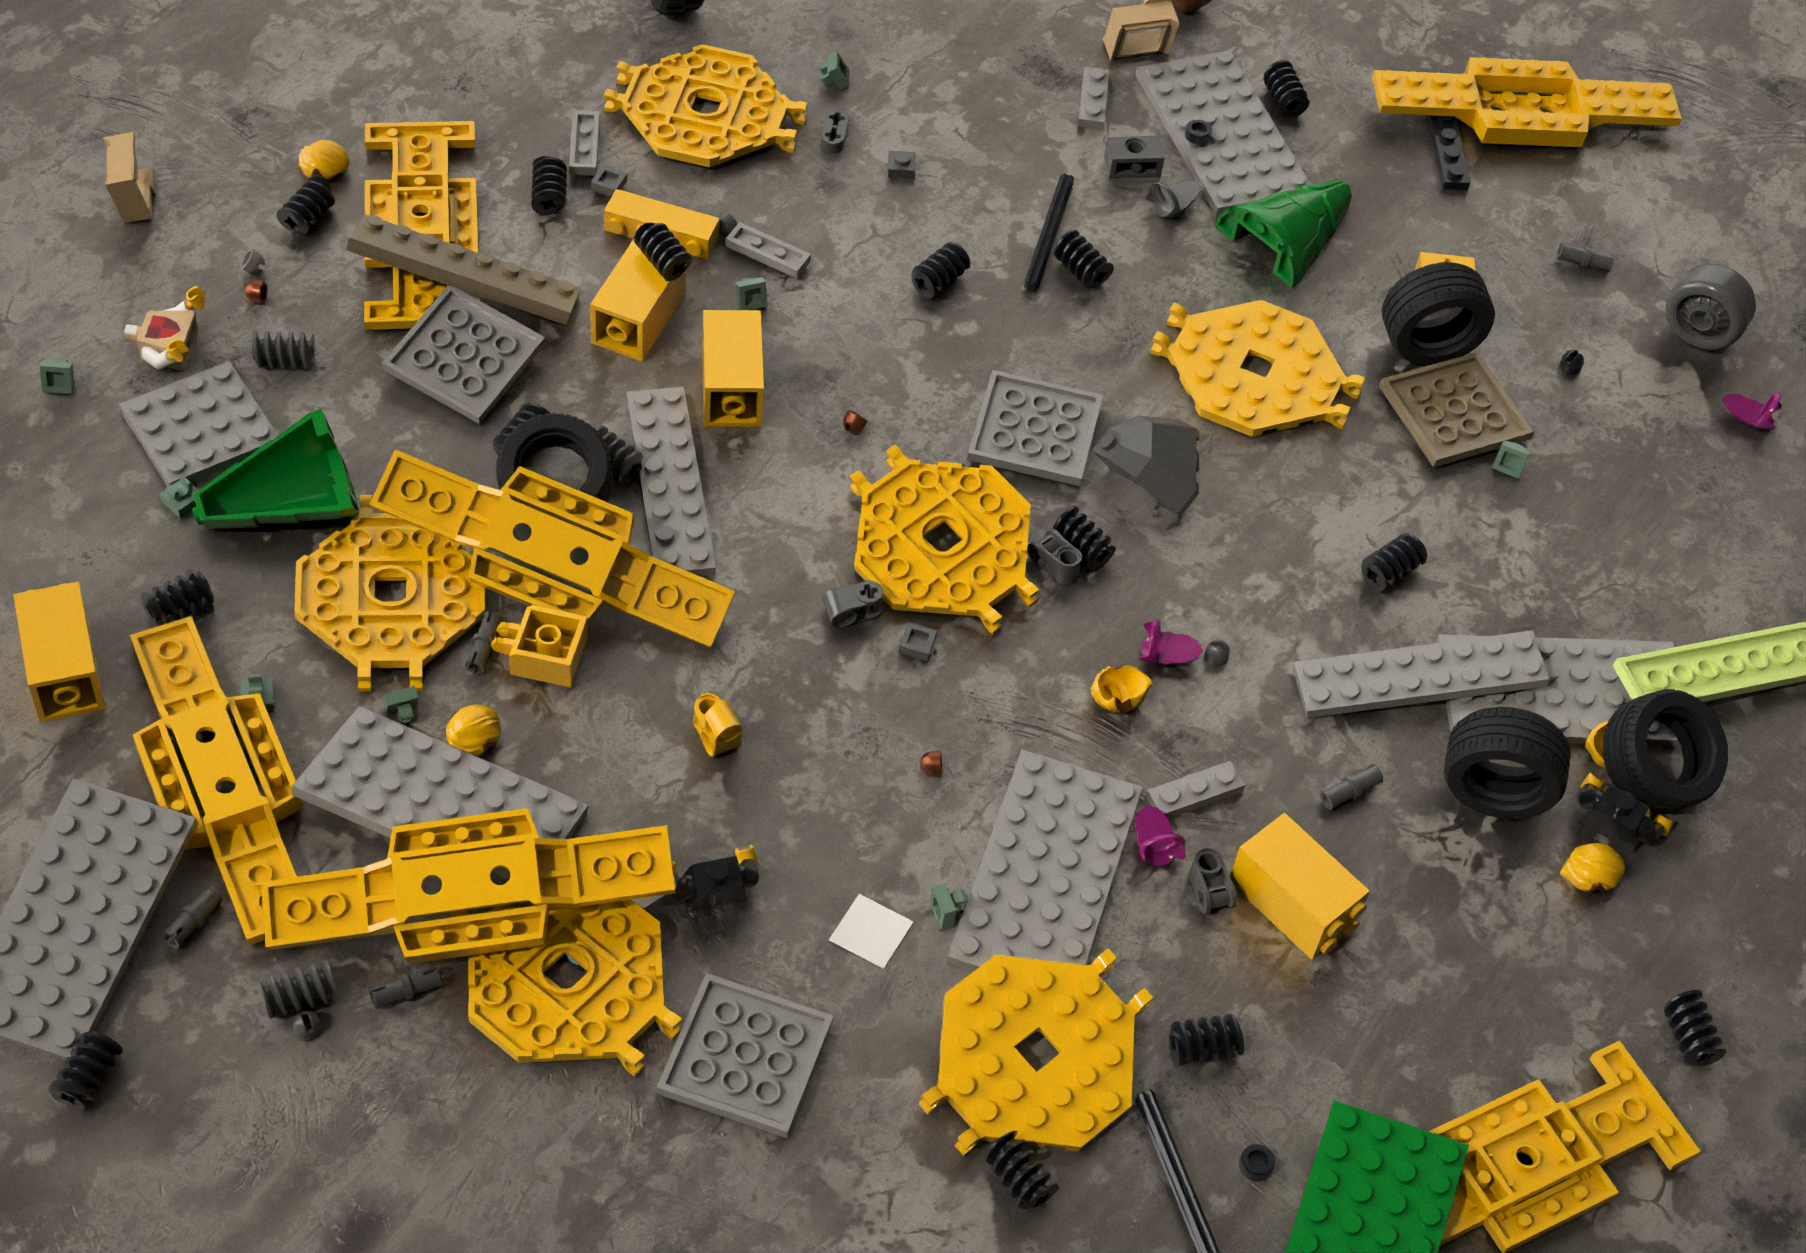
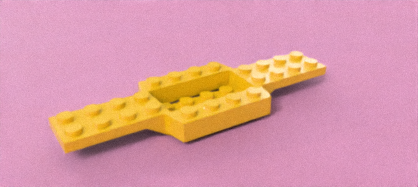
(1521, 122)
(559, 524)
(235, 824)
(463, 856)

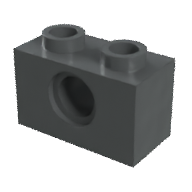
(1134, 157)

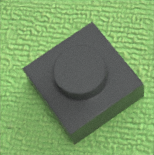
(901, 164)
(608, 180)
(917, 641)

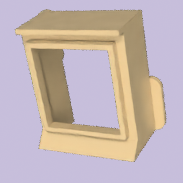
(1140, 17)
(127, 185)

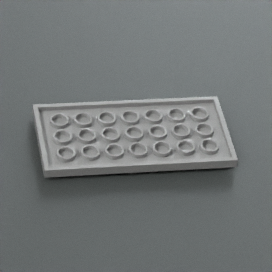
(1245, 151)
(1580, 687)
(398, 777)
(1046, 865)
(82, 913)

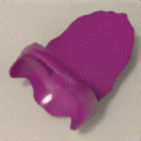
(1753, 412)
(1168, 647)
(1156, 838)

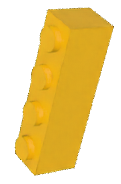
(693, 229)

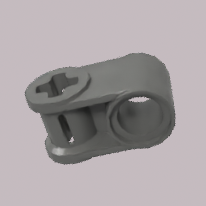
(1056, 557)
(851, 605)
(1212, 886)

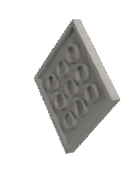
(463, 353)
(198, 424)
(1035, 427)
(745, 1055)

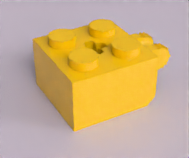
(544, 645)

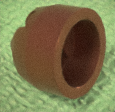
(256, 291)
(854, 422)
(932, 764)

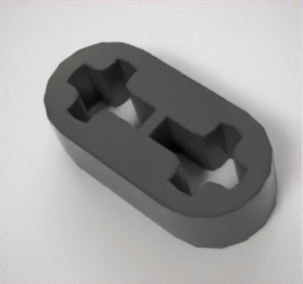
(830, 130)

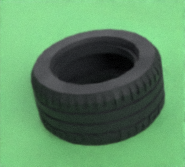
(1430, 291)
(563, 432)
(1510, 736)
(1701, 743)

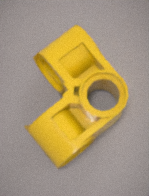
(718, 726)

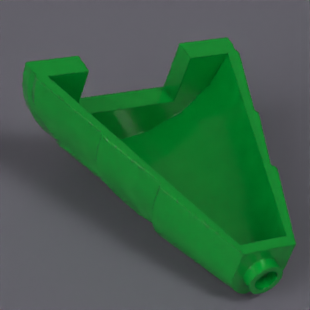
(1291, 224)
(282, 482)

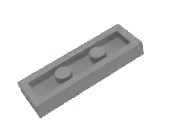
(1093, 98)
(584, 142)
(768, 250)
(1196, 790)

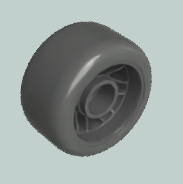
(1710, 306)

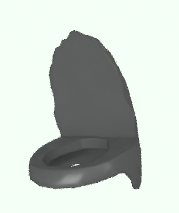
(1174, 199)

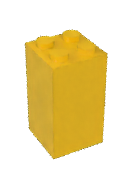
(634, 306)
(732, 368)
(58, 651)
(1299, 886)

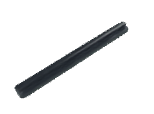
(1049, 232)
(1176, 1173)

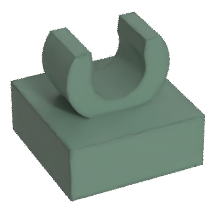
(835, 71)
(751, 293)
(57, 376)
(1511, 459)
(179, 497)
(256, 684)
(402, 703)
(947, 905)

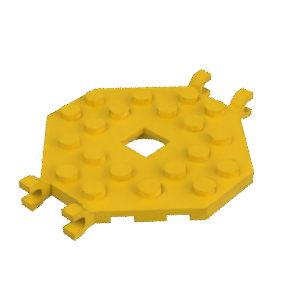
(663, 98)
(1296, 389)
(971, 574)
(340, 603)
(596, 1016)
(995, 1085)

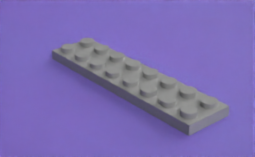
(670, 480)
(1420, 674)

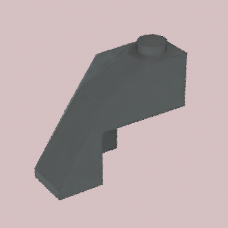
(1156, 456)

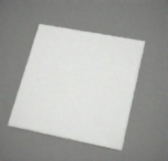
(871, 931)

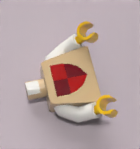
(168, 334)

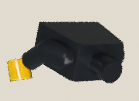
(1619, 815)
(717, 881)

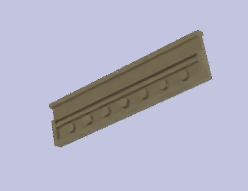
(464, 268)

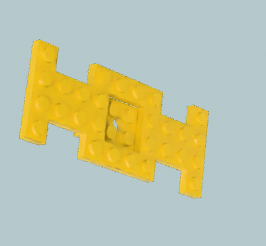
(419, 185)
(1564, 1143)

